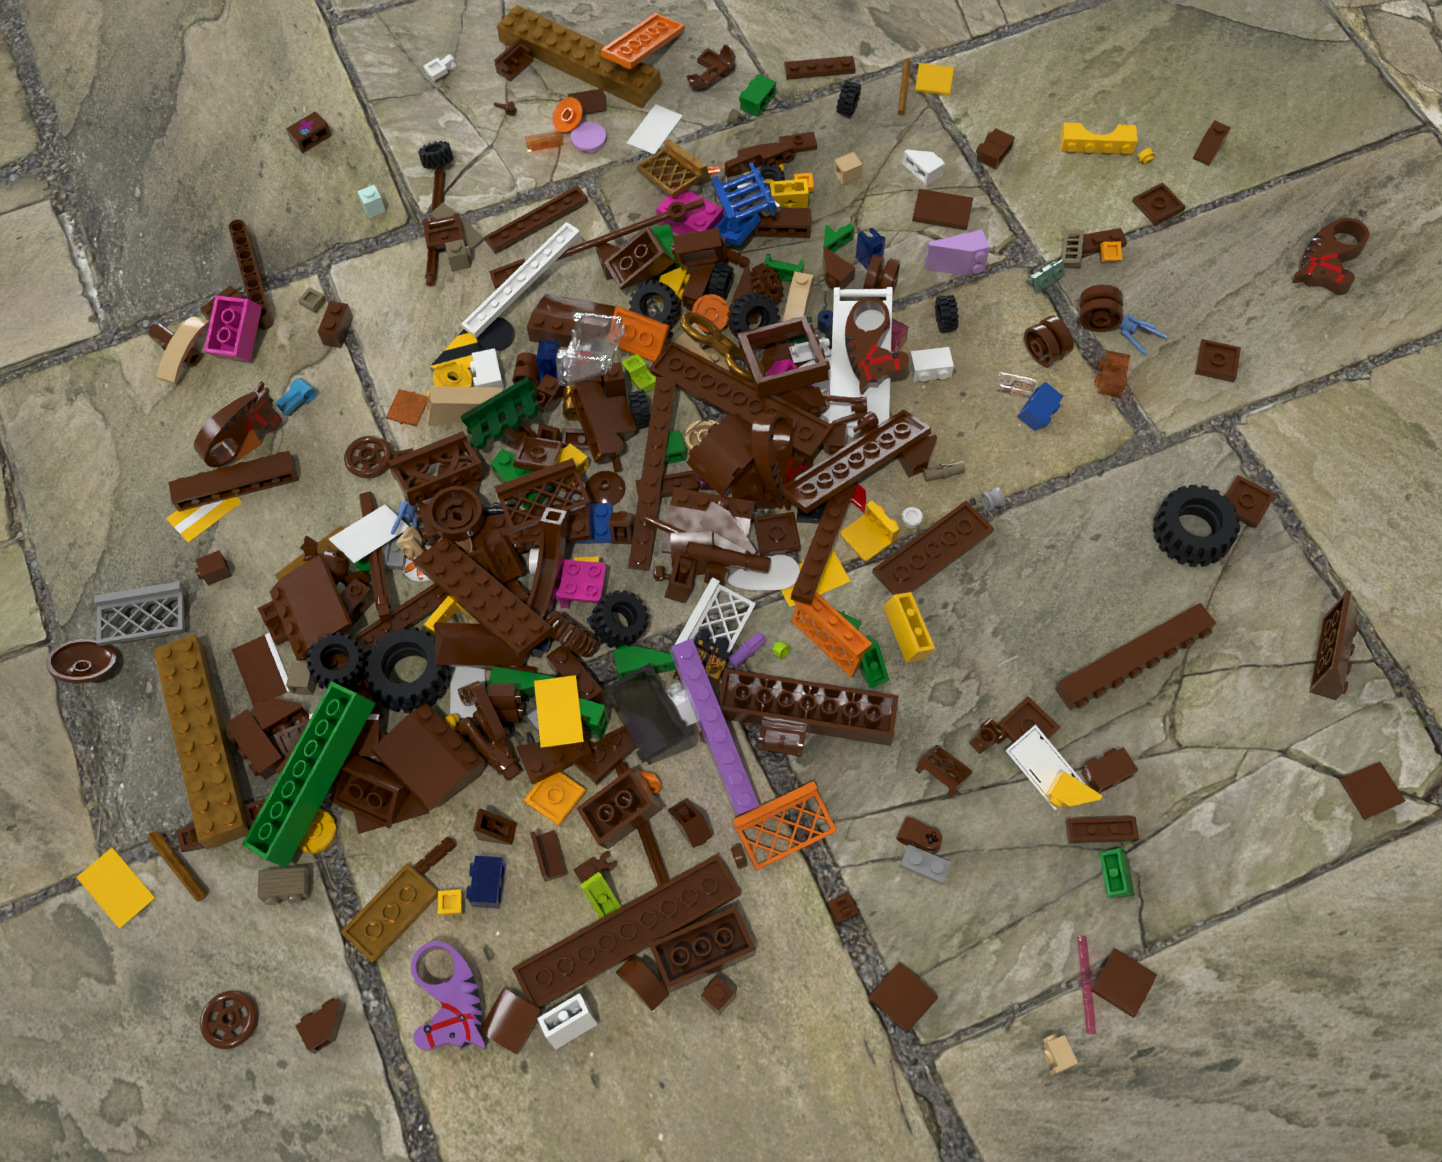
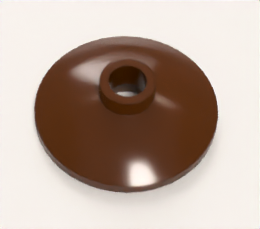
(610, 494)

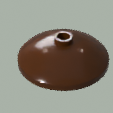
(80, 661)

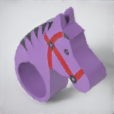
(461, 1010)

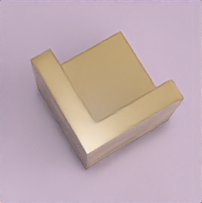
(847, 168)

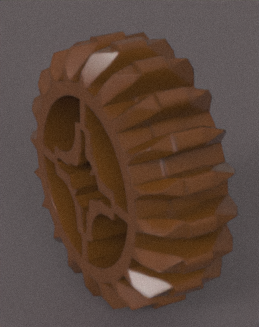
(571, 634)

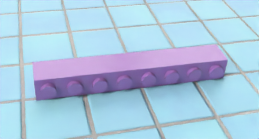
(713, 727)

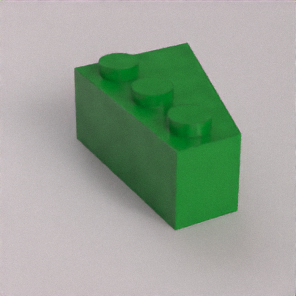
(504, 471)

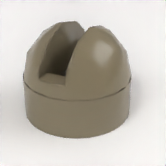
(732, 118)

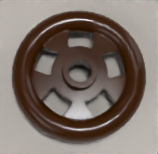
(360, 444)
(217, 1005)

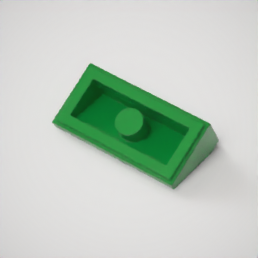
(1116, 873)

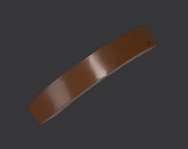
(550, 561)

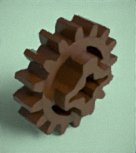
(766, 282)

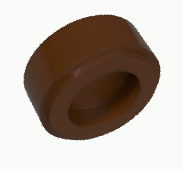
(738, 857)

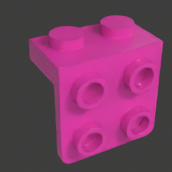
(580, 582)

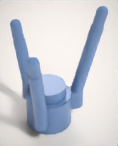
(1131, 324)
(406, 514)

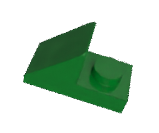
(835, 240)

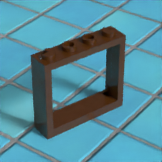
(790, 379)

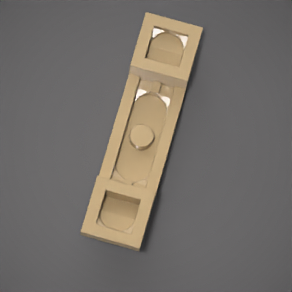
(179, 347)

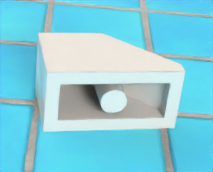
(924, 165)

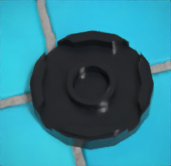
(496, 335)

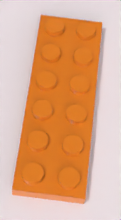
(642, 41)

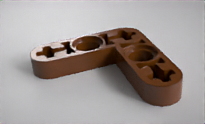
(475, 694)

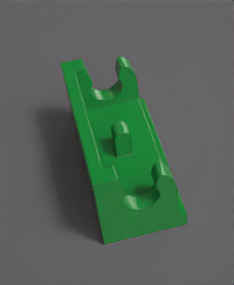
(784, 269)

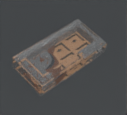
(1014, 385)

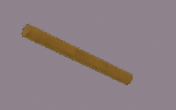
(904, 86)

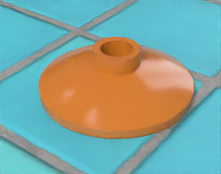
(567, 114)

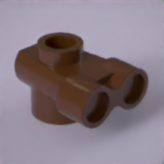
(988, 736)

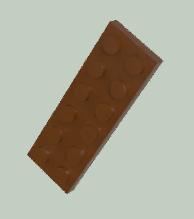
(933, 550)

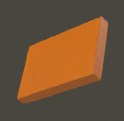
(642, 334)

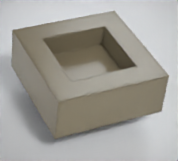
(312, 299)

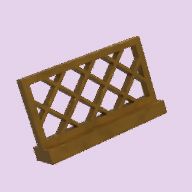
(683, 160)

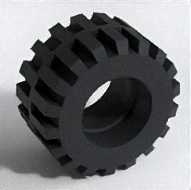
(653, 288)
(744, 304)
(629, 608)
(331, 646)

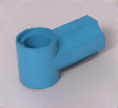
(299, 392)

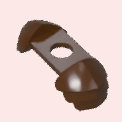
(725, 61)

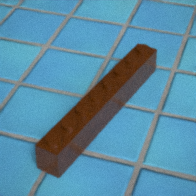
(1135, 656)

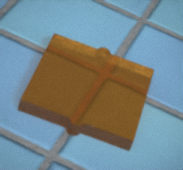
(407, 407)

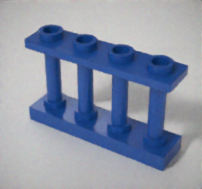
(730, 207)

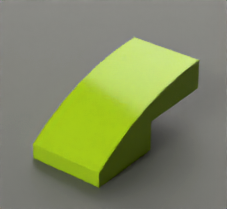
(639, 373)

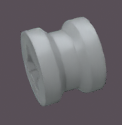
(992, 499)

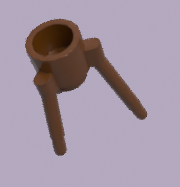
(857, 404)
(865, 423)

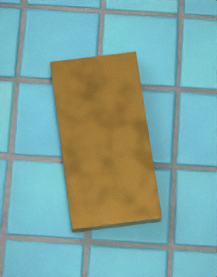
(390, 913)

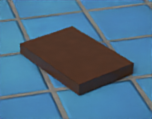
(942, 209)

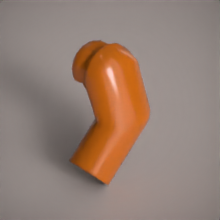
(652, 781)

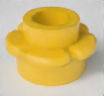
(1146, 156)

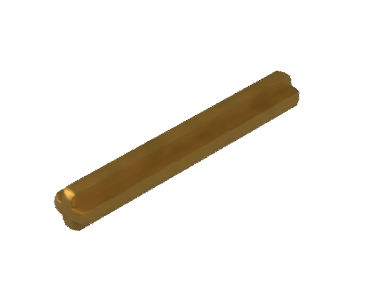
(177, 865)

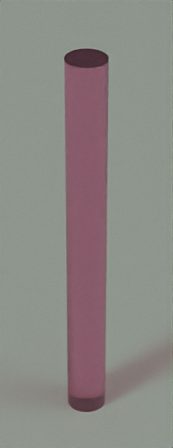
(1086, 985)

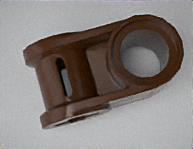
(918, 835)

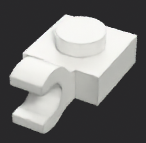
(438, 68)

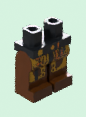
(712, 656)

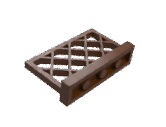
(537, 483)

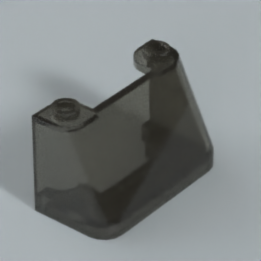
(649, 716)

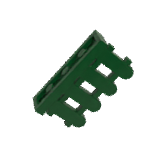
(501, 404)

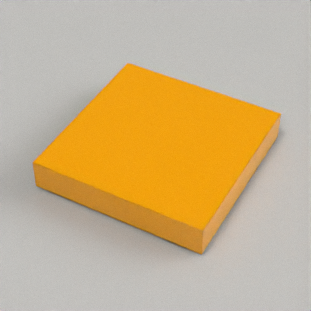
(555, 797)

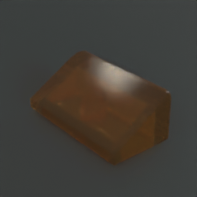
(543, 141)

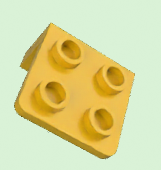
(871, 532)

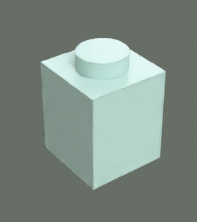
(371, 201)

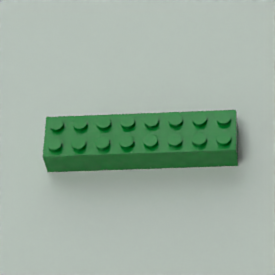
(308, 775)

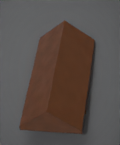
(471, 647)

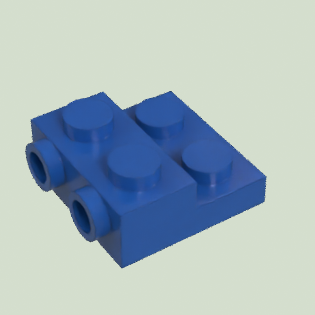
(746, 227)
(599, 523)

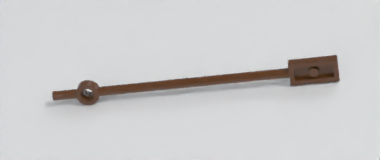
(501, 274)

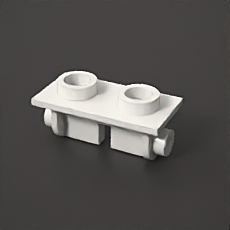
(803, 352)

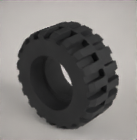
(1204, 504)
(393, 649)

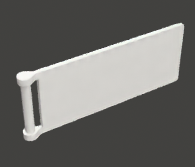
(842, 377)

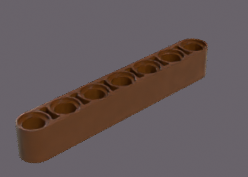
(250, 271)

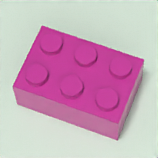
(696, 220)
(232, 328)

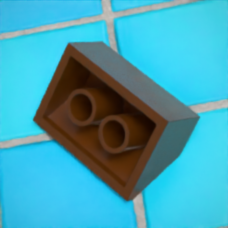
(369, 790)

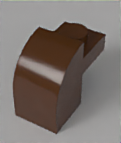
(642, 983)

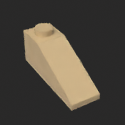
(798, 296)
(703, 350)

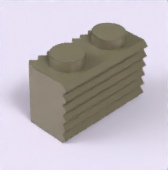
(283, 884)

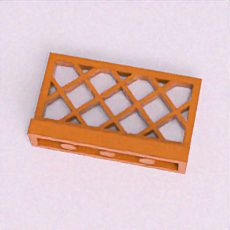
(838, 629)
(775, 807)

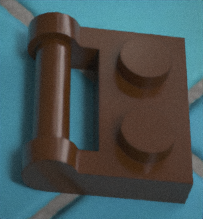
(438, 237)

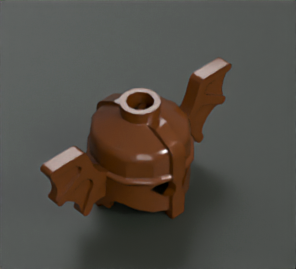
(336, 562)

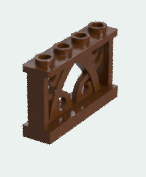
(445, 452)

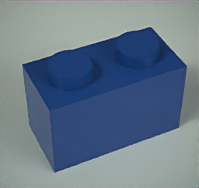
(1040, 406)

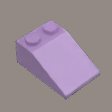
(958, 254)

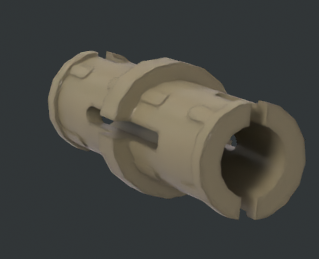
(943, 470)

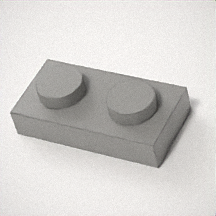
(393, 555)
(925, 864)

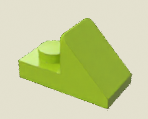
(600, 895)

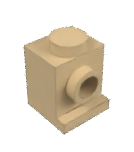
(1058, 1054)

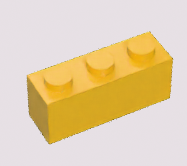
(908, 627)

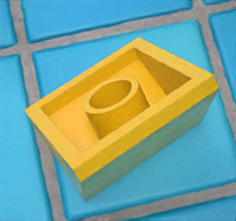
(934, 79)

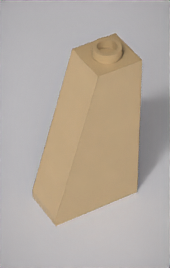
(449, 403)

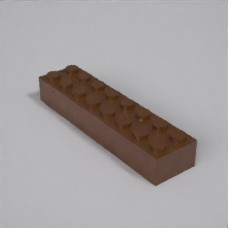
(817, 706)

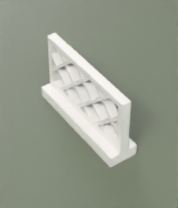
(704, 606)

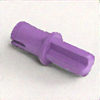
(747, 649)

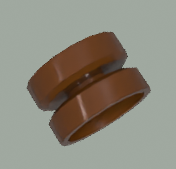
(879, 277)
(1101, 308)
(1048, 340)

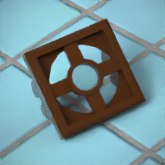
(956, 768)

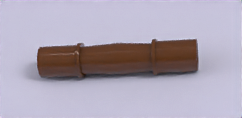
(727, 557)

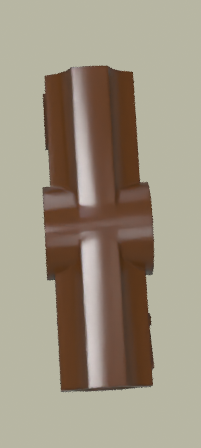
(163, 336)

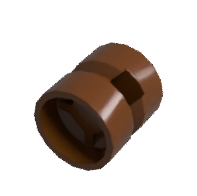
(526, 366)

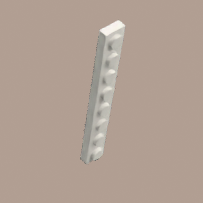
(521, 279)

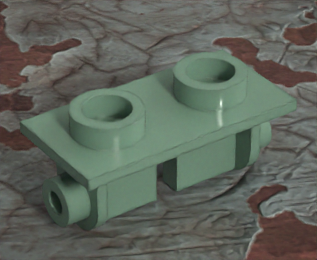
(1049, 275)

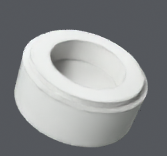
(912, 517)

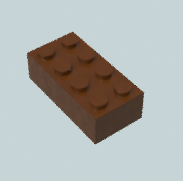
(702, 949)

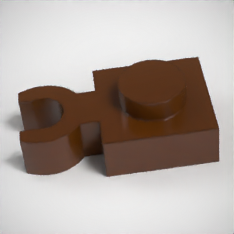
(591, 867)

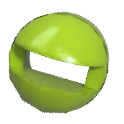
(781, 649)

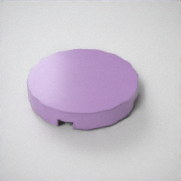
(588, 137)

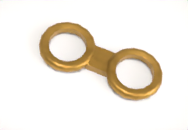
(718, 341)

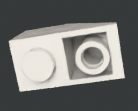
(680, 701)

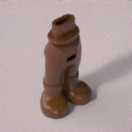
(498, 756)

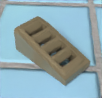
(1073, 262)

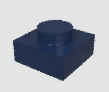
(542, 647)

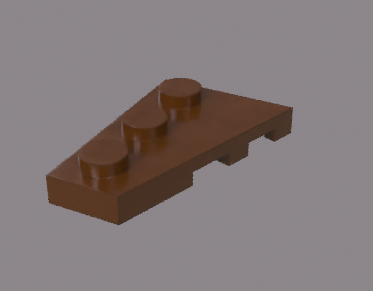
(547, 761)

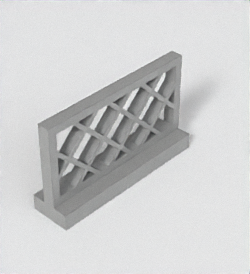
(142, 597)

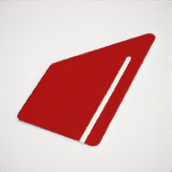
(859, 498)

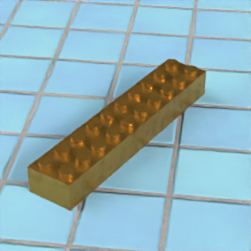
(578, 56)
(201, 742)

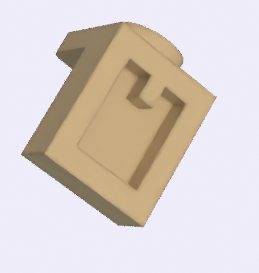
(411, 542)

